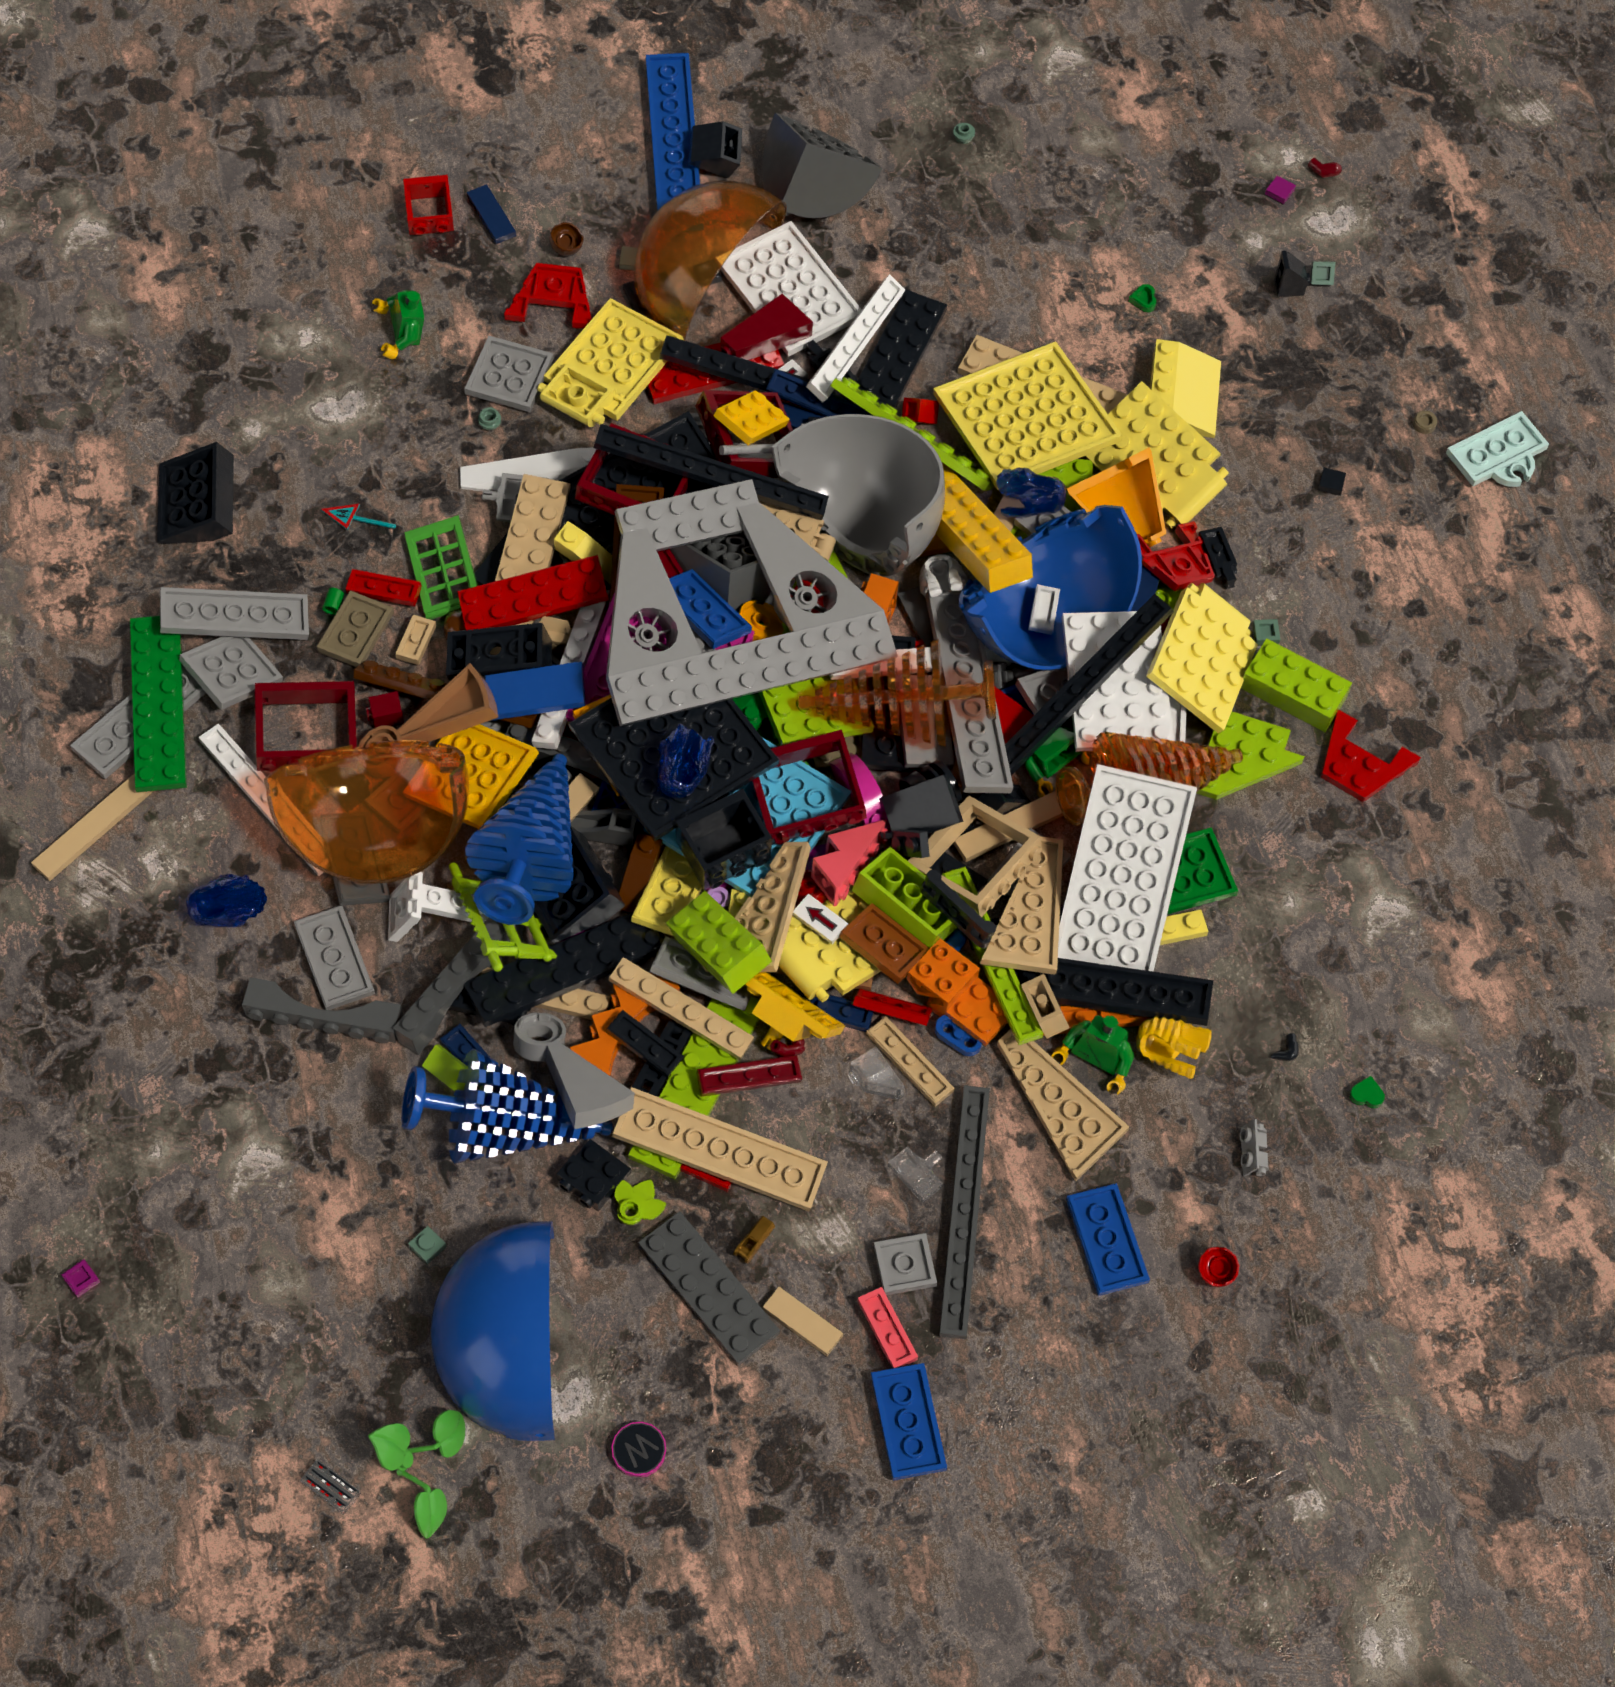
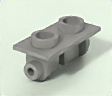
(1253, 1138)

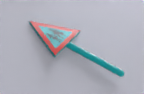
(345, 514)

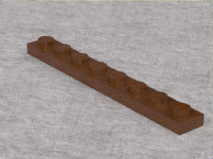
(417, 685)

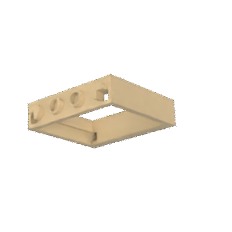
(1013, 869)

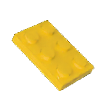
(751, 417)

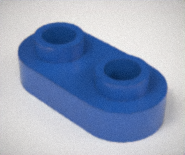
(957, 1037)

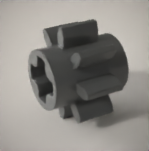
(1002, 674)

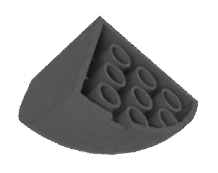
(814, 170)
(728, 568)

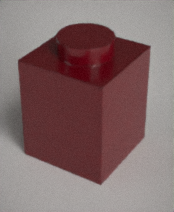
(385, 710)

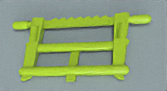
(497, 948)

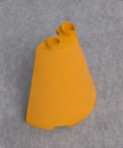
(1128, 485)

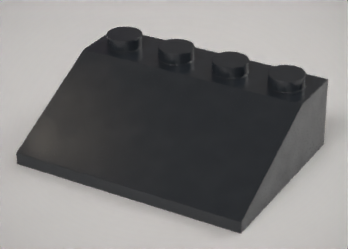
(196, 496)
(588, 900)

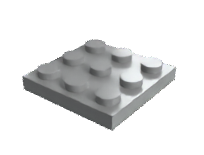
(508, 373)
(229, 669)

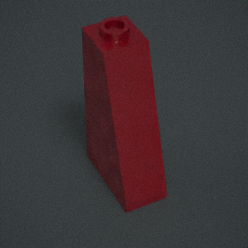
(767, 330)

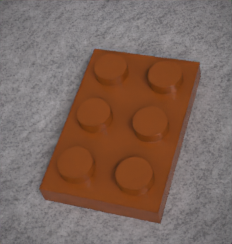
(884, 943)

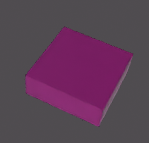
(1280, 189)
(80, 1278)

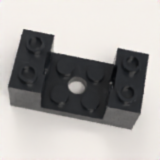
(521, 649)

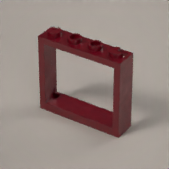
(718, 434)
(604, 498)
(299, 694)
(804, 750)

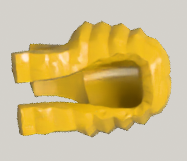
(1166, 1038)

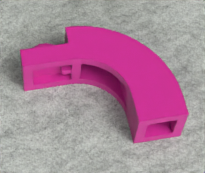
(868, 786)

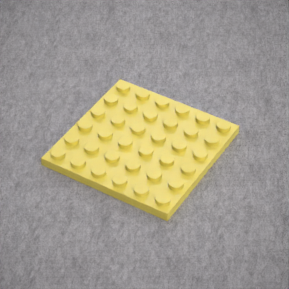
(1027, 413)

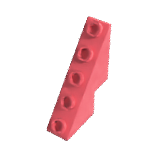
(845, 857)

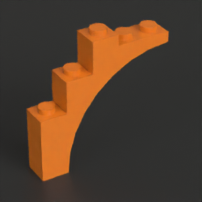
(603, 1047)

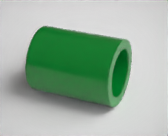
(333, 601)

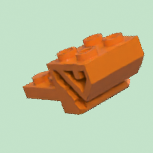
(957, 991)

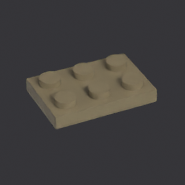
(355, 629)

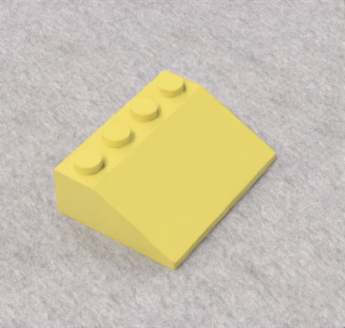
(1187, 383)

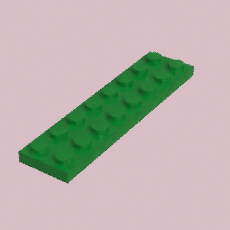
(157, 707)

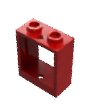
(416, 189)

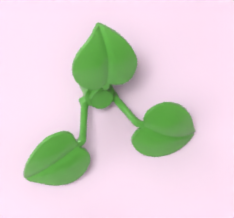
(393, 1453)

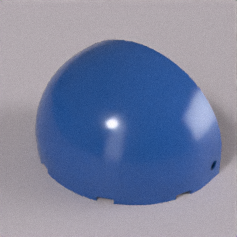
(1084, 555)
(496, 1332)

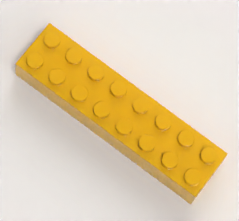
(981, 538)

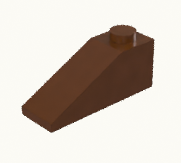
(639, 870)

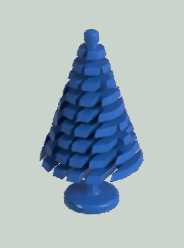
(525, 848)
(495, 1111)

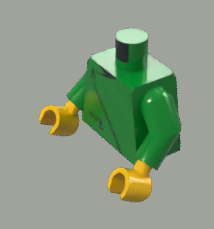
(406, 318)
(1052, 756)
(1102, 1045)

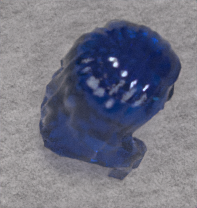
(1034, 491)
(683, 761)
(226, 901)

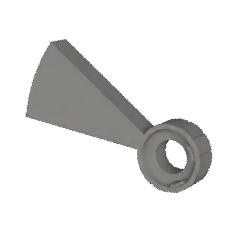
(585, 1090)

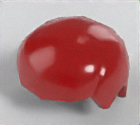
(1218, 1266)

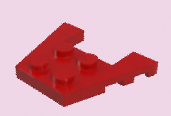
(553, 287)
(1179, 564)
(1357, 769)

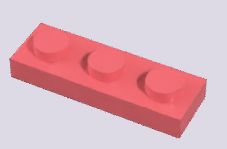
(887, 1328)

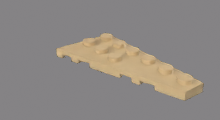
(772, 905)
(1030, 923)
(1070, 1113)

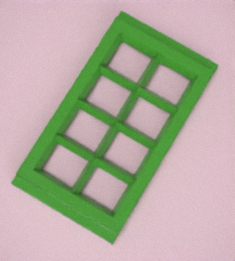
(432, 530)

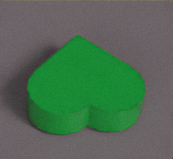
(1144, 298)
(1367, 1093)

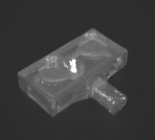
(917, 1172)

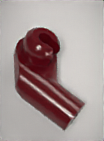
(1325, 170)
(784, 1050)

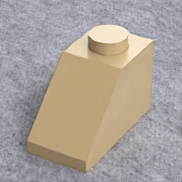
(1045, 1006)

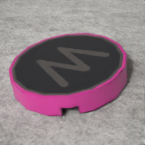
(638, 1449)

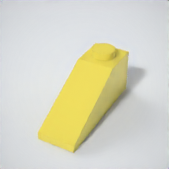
(577, 544)

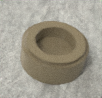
(1425, 422)

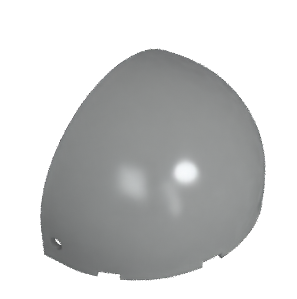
(879, 483)

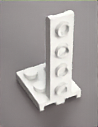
(414, 897)

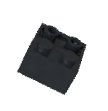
(716, 147)

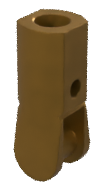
(756, 1237)

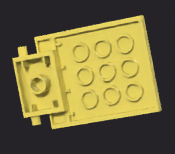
(606, 365)
(1178, 453)
(1204, 655)
(817, 964)

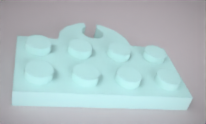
(1499, 452)

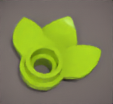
(638, 1199)

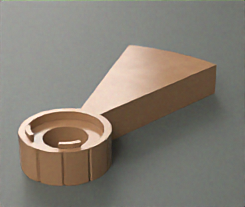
(456, 707)

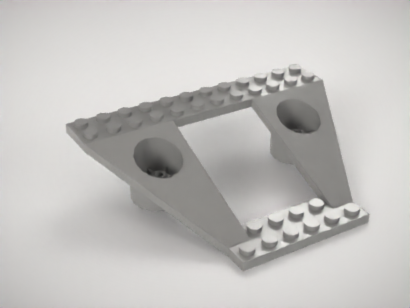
(651, 684)

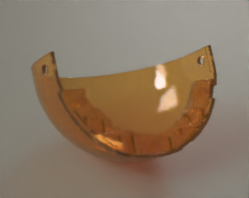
(691, 243)
(371, 809)

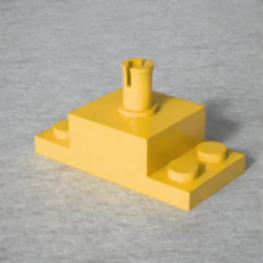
(789, 1012)

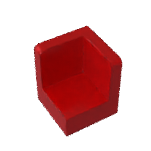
(921, 410)

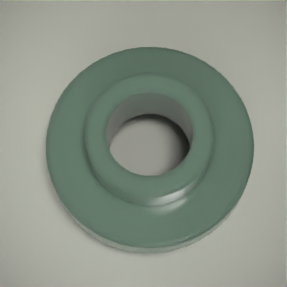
(964, 133)
(489, 413)

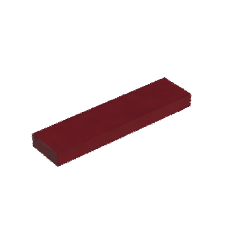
(749, 1075)

